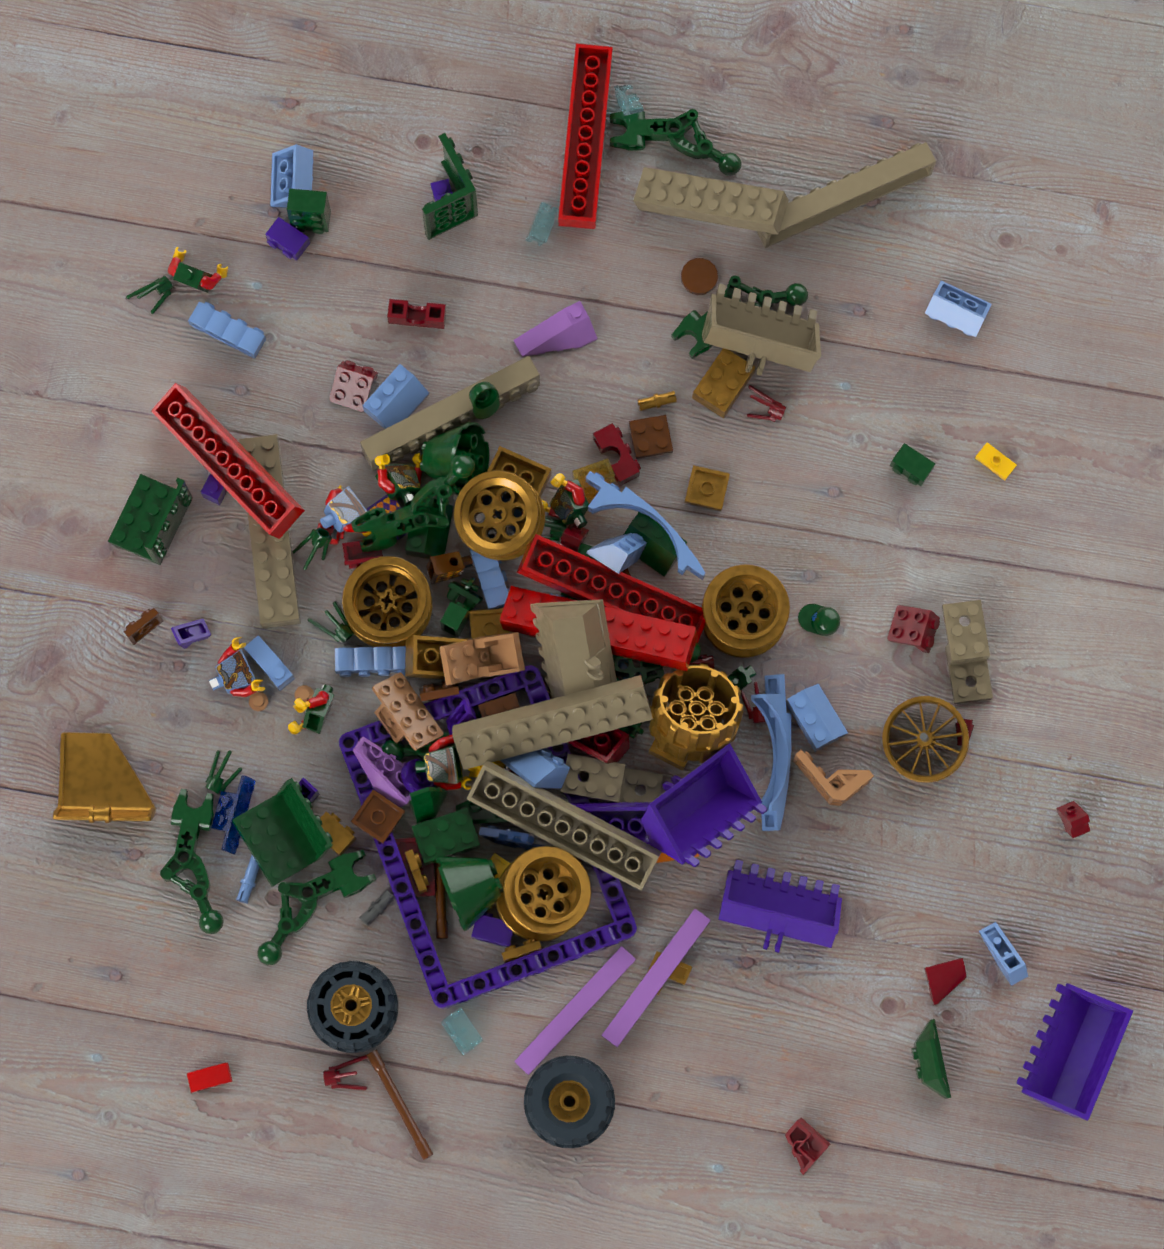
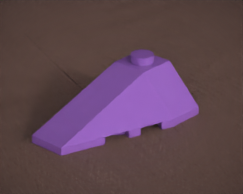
(561, 331)
(382, 771)

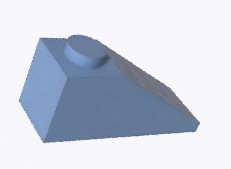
(269, 663)
(1004, 954)

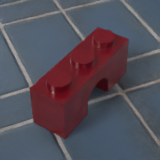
(429, 316)
(610, 440)

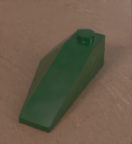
(427, 803)

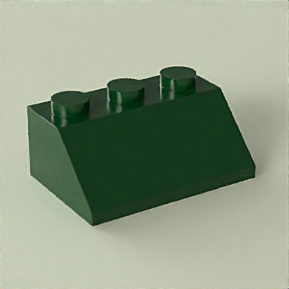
(429, 540)
(659, 550)

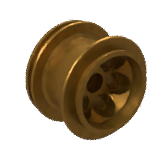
(470, 504)
(748, 580)
(564, 870)

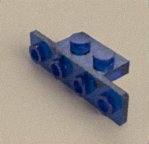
(229, 807)

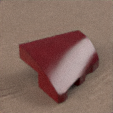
(944, 978)
(806, 1144)

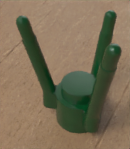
(161, 285)
(556, 528)
(320, 538)
(343, 632)
(214, 782)

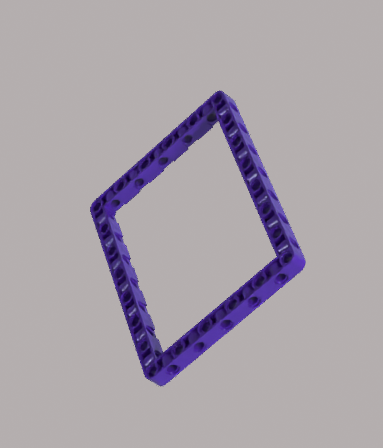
(407, 902)

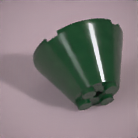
(462, 440)
(470, 886)

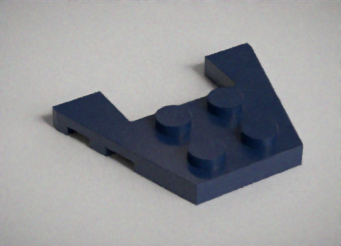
(508, 837)

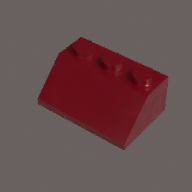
(605, 746)

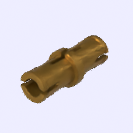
(657, 400)

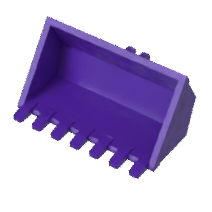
(702, 808)
(781, 907)
(1075, 1051)

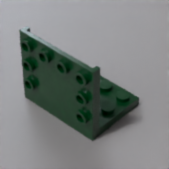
(455, 207)
(151, 518)
(283, 833)

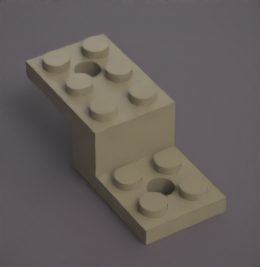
(967, 651)
(609, 781)

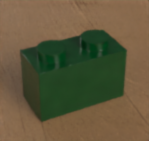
(912, 465)
(454, 619)

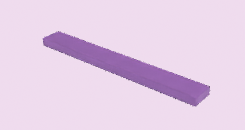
(656, 978)
(575, 1010)

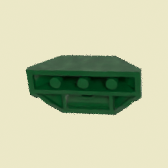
(930, 1060)

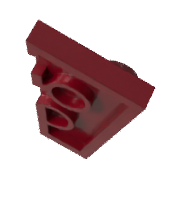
(405, 845)

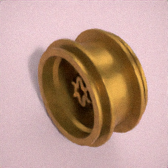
(376, 573)

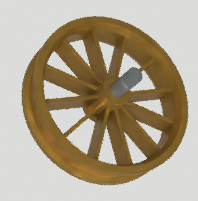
(925, 739)

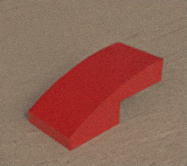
(209, 1077)

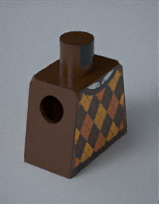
(441, 568)

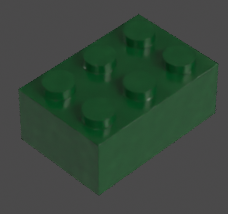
(309, 210)
(445, 836)

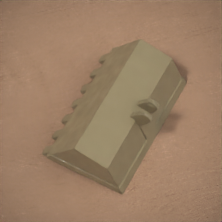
(762, 331)
(574, 645)

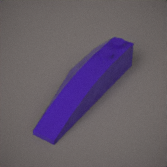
(622, 815)

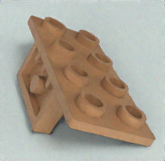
(404, 713)

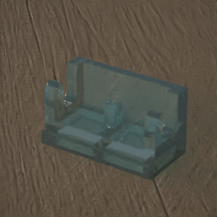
(628, 103)
(542, 223)
(461, 1031)

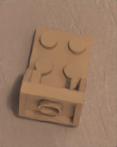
(482, 657)
(848, 781)

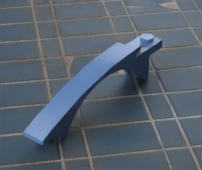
(611, 497)
(773, 708)

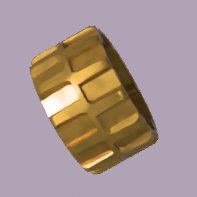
(718, 697)

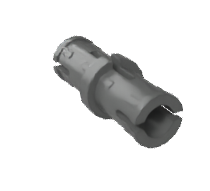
(377, 907)

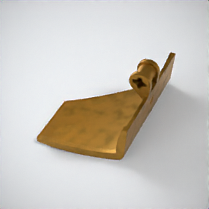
(99, 782)

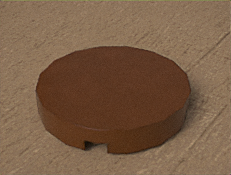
(699, 276)

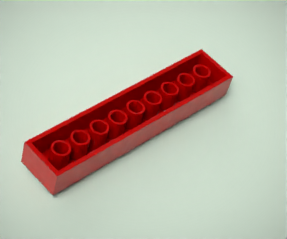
(585, 136)
(227, 461)
(592, 580)
(629, 633)

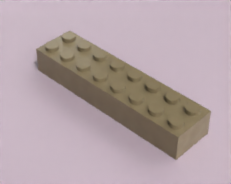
(711, 200)

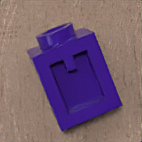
(440, 188)

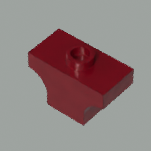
(573, 537)
(1074, 819)

